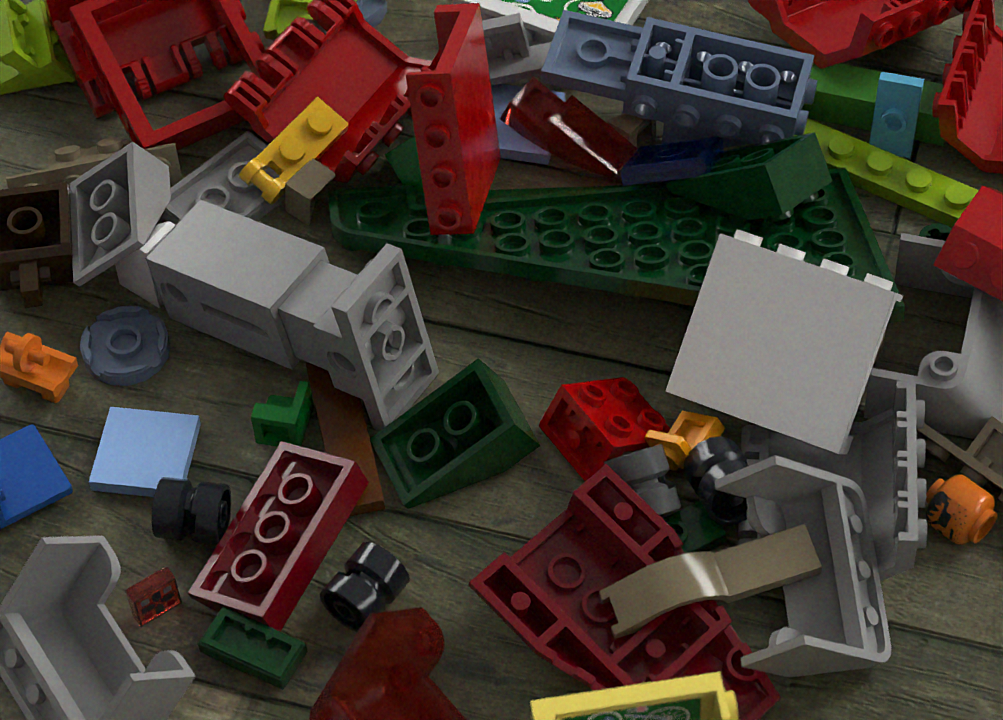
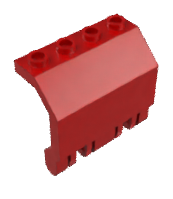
(852, 28)
(148, 39)
(347, 68)
(973, 90)

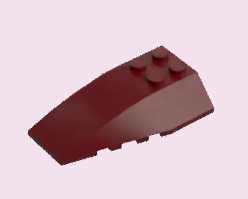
(555, 606)

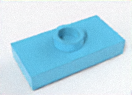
(896, 113)

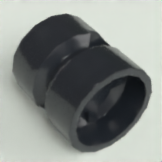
(709, 462)
(186, 510)
(370, 582)

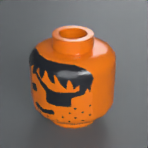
(960, 509)

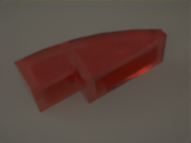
(567, 130)

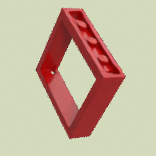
(181, 132)

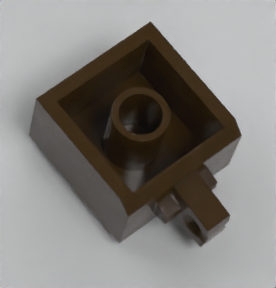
(35, 239)

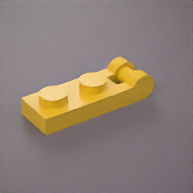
(295, 146)

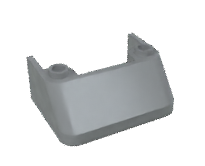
(956, 387)
(834, 616)

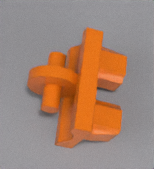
(35, 366)

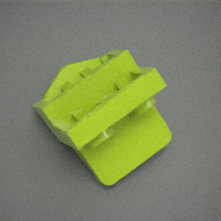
(29, 48)

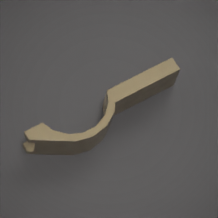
(711, 576)

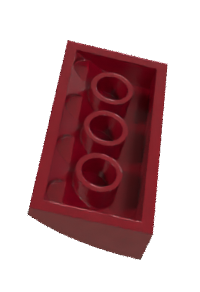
(280, 535)

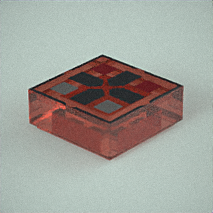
(153, 596)

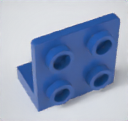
(28, 476)

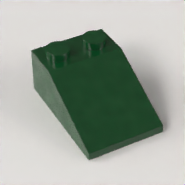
(761, 179)
(455, 437)

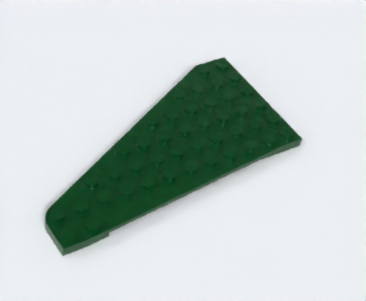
(608, 236)

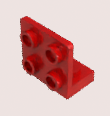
(599, 422)

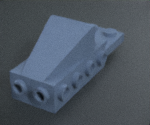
(685, 77)

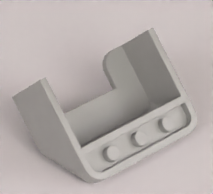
(65, 649)

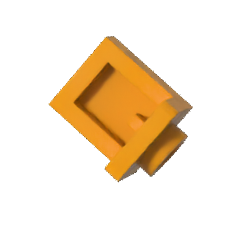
(684, 435)

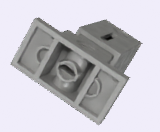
(293, 305)

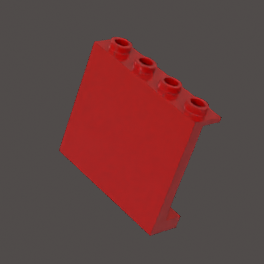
(455, 123)

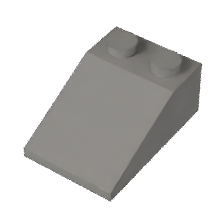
(115, 209)

